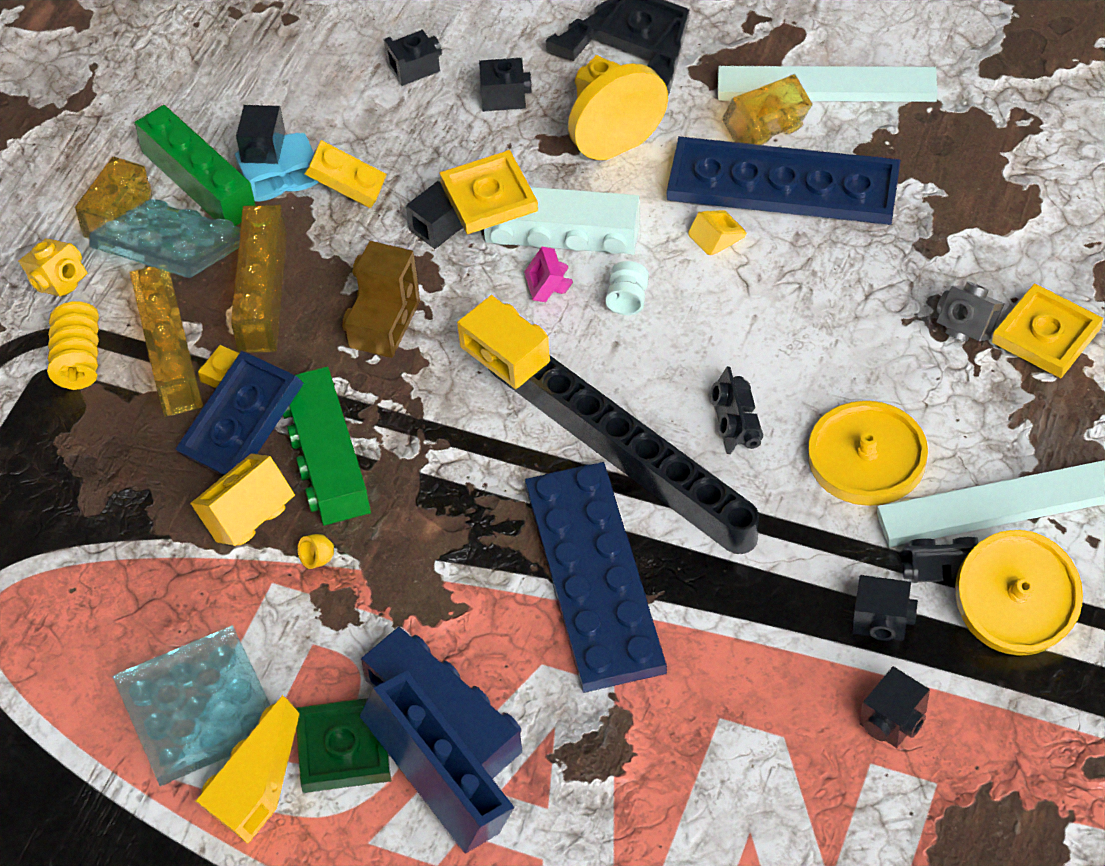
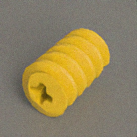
(73, 345)

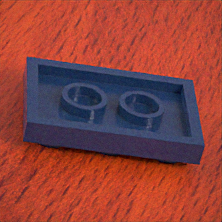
(239, 414)

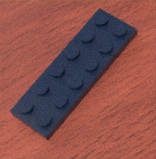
(784, 180)
(595, 577)

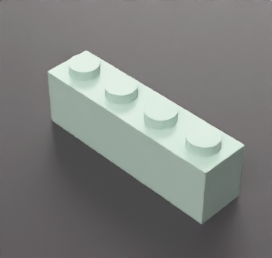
(574, 222)

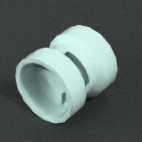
(627, 288)

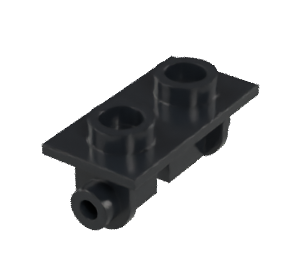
(731, 400)
(928, 558)

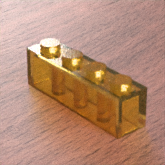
(259, 279)
(166, 341)

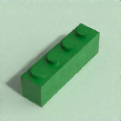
(194, 165)
(326, 450)

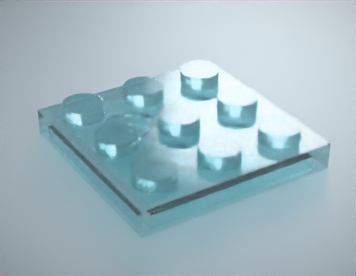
(167, 238)
(193, 703)

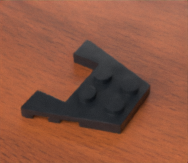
(638, 26)

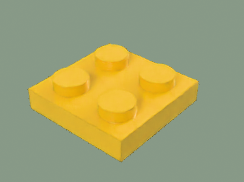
(488, 191)
(1047, 330)

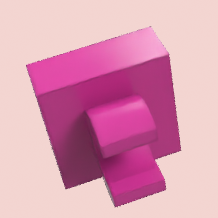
(546, 275)

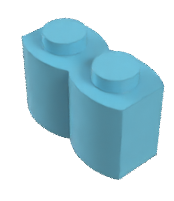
(288, 175)

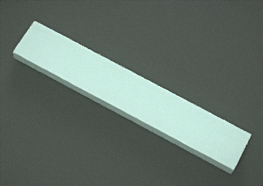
(836, 82)
(993, 504)

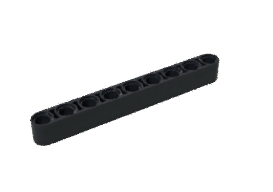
(643, 456)

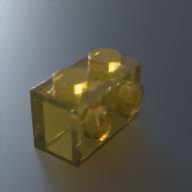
(767, 111)
(113, 193)

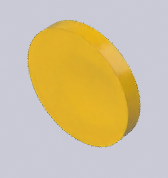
(617, 111)
(867, 453)
(1018, 592)

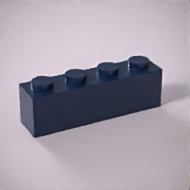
(486, 732)
(436, 761)

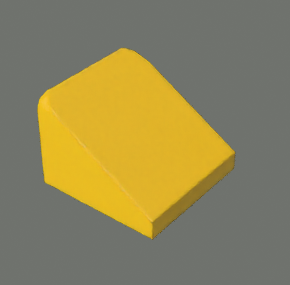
(715, 231)

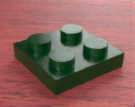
(338, 748)

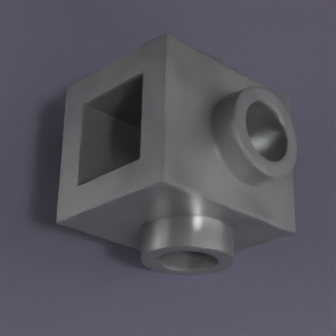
(981, 316)

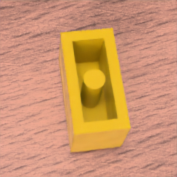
(504, 341)
(243, 500)

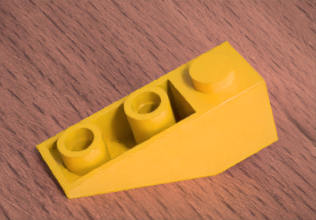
(251, 781)

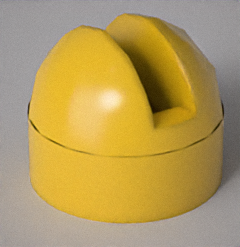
(315, 550)

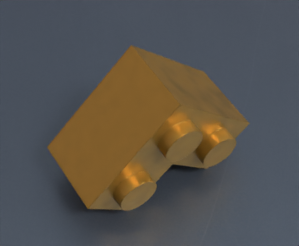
(384, 299)

